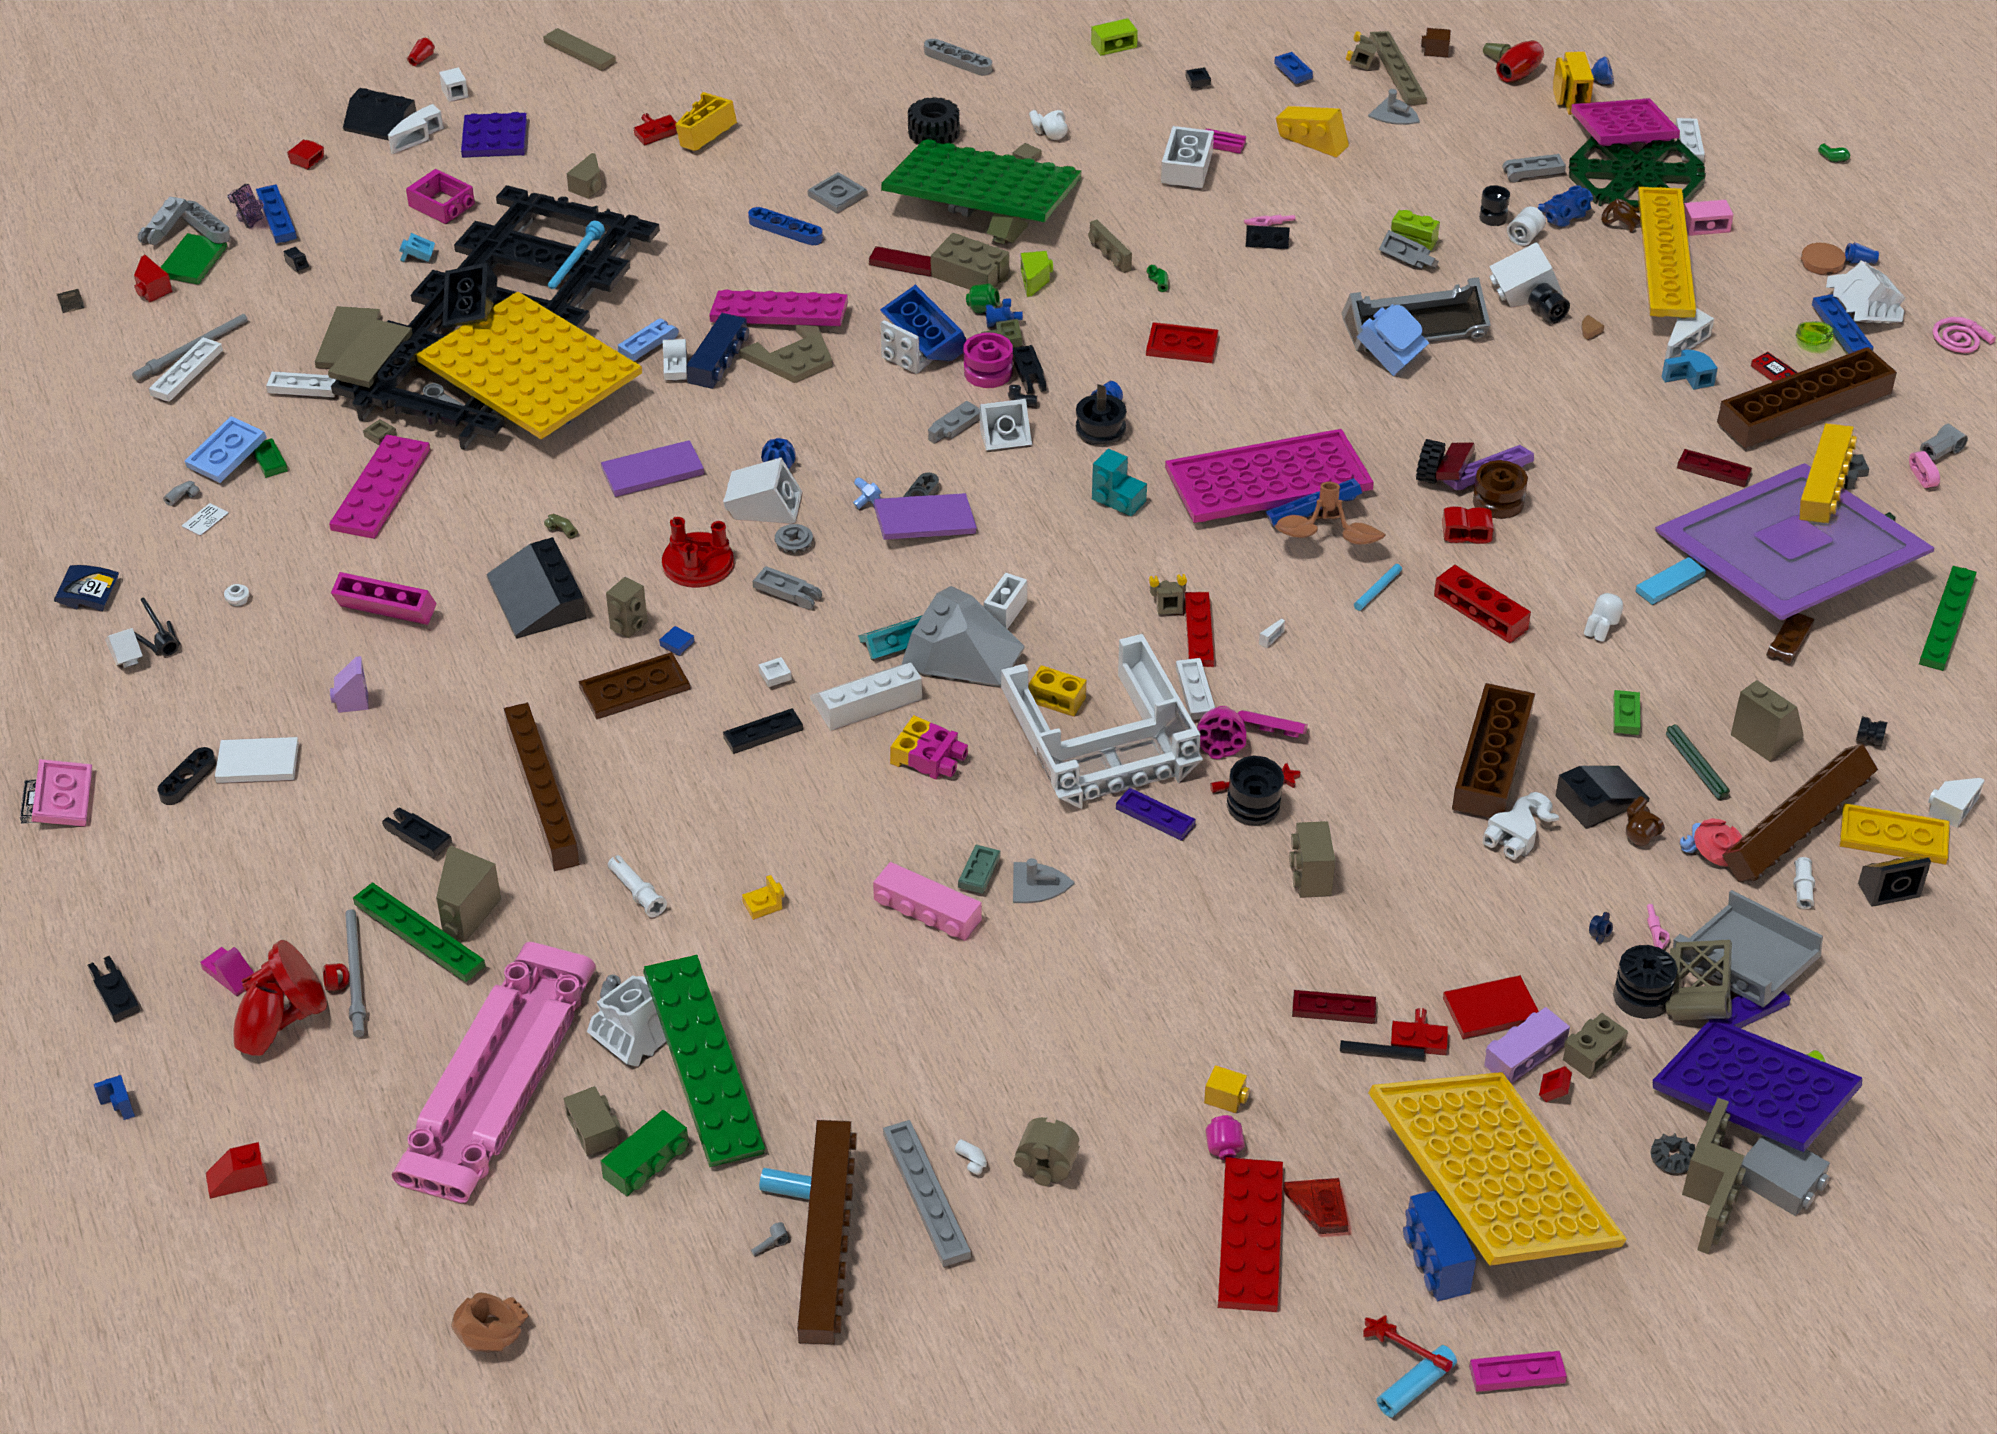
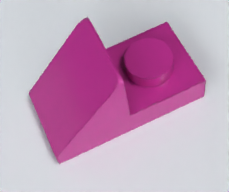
(227, 969)

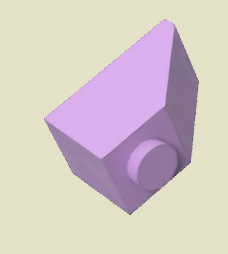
(350, 688)

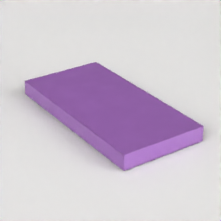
(652, 468)
(924, 516)

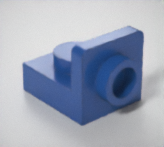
(114, 1091)

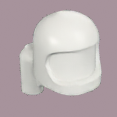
(1052, 124)
(1605, 613)

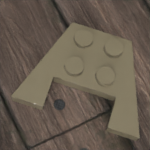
(795, 360)

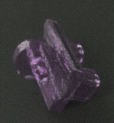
(248, 207)

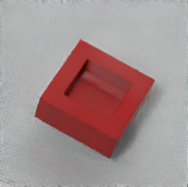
(1555, 1084)

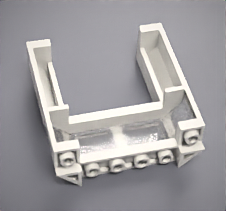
(1121, 757)

